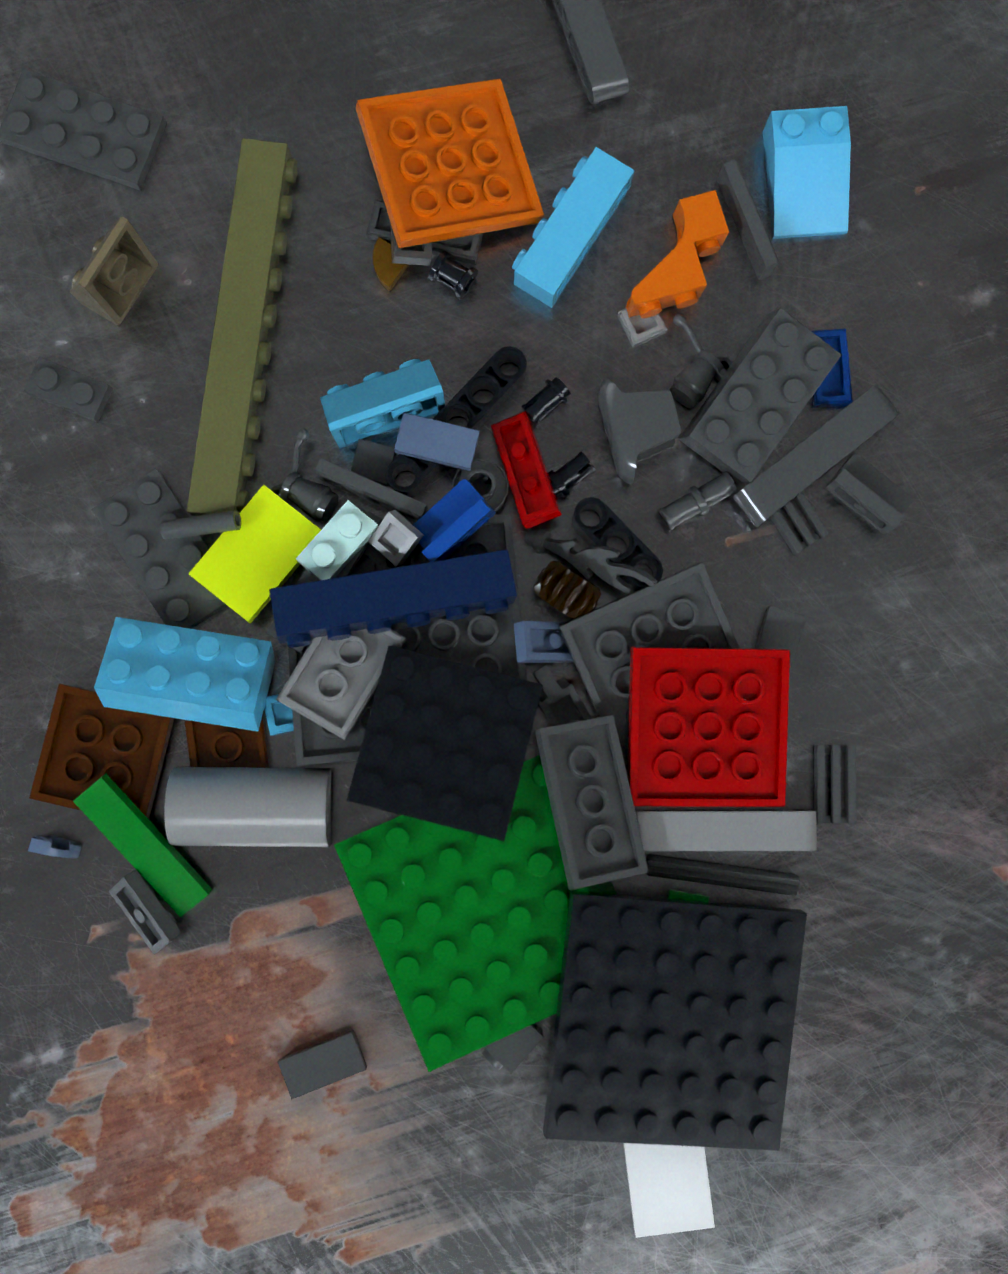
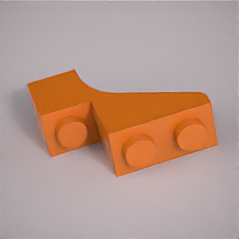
(679, 275)

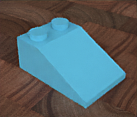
(808, 171)

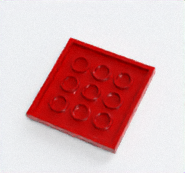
(708, 726)

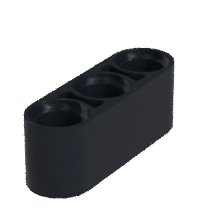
(611, 526)

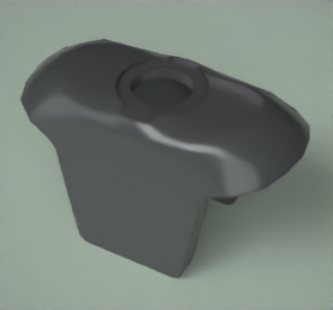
(637, 425)

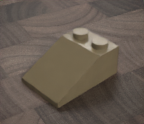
(114, 273)

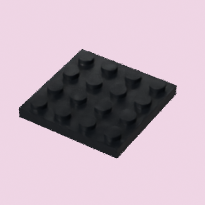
(445, 743)

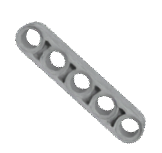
(728, 830)

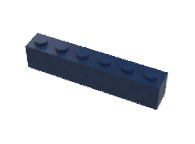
(393, 597)

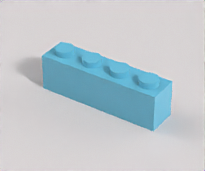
(572, 227)

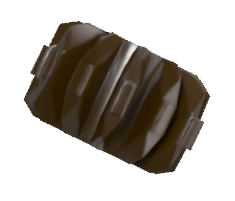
(567, 590)

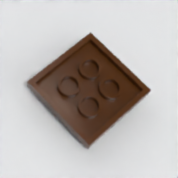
(94, 740)

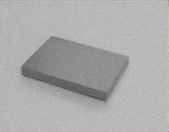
(338, 678)

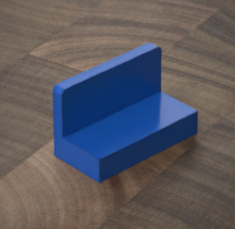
(452, 521)

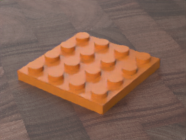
(449, 162)

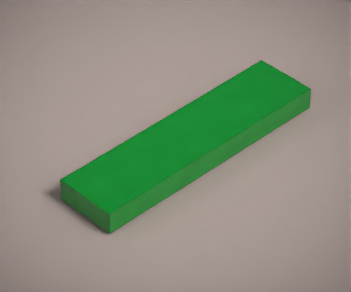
(142, 845)

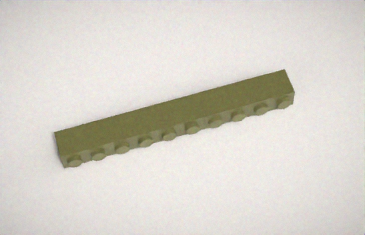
(242, 327)

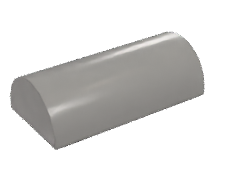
(248, 807)

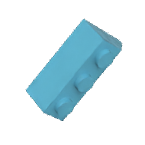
(381, 400)

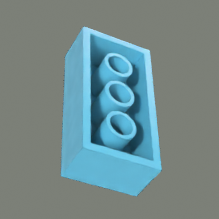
(185, 674)

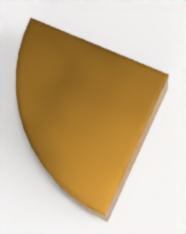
(385, 270)

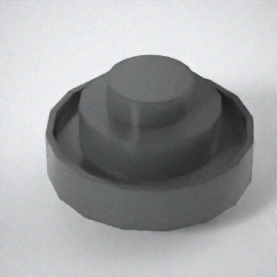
(488, 480)

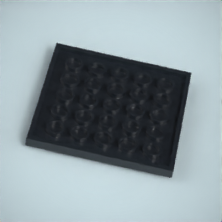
(674, 1022)

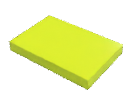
(256, 557)

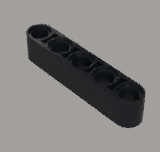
(466, 406)

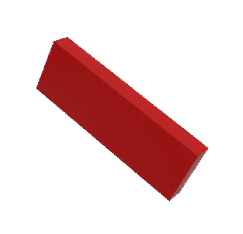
(526, 470)

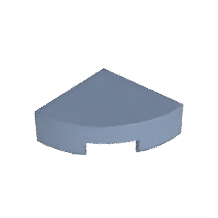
(54, 846)

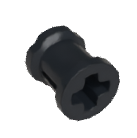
(452, 274)

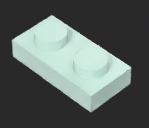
(337, 542)

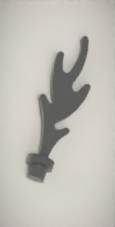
(591, 558)

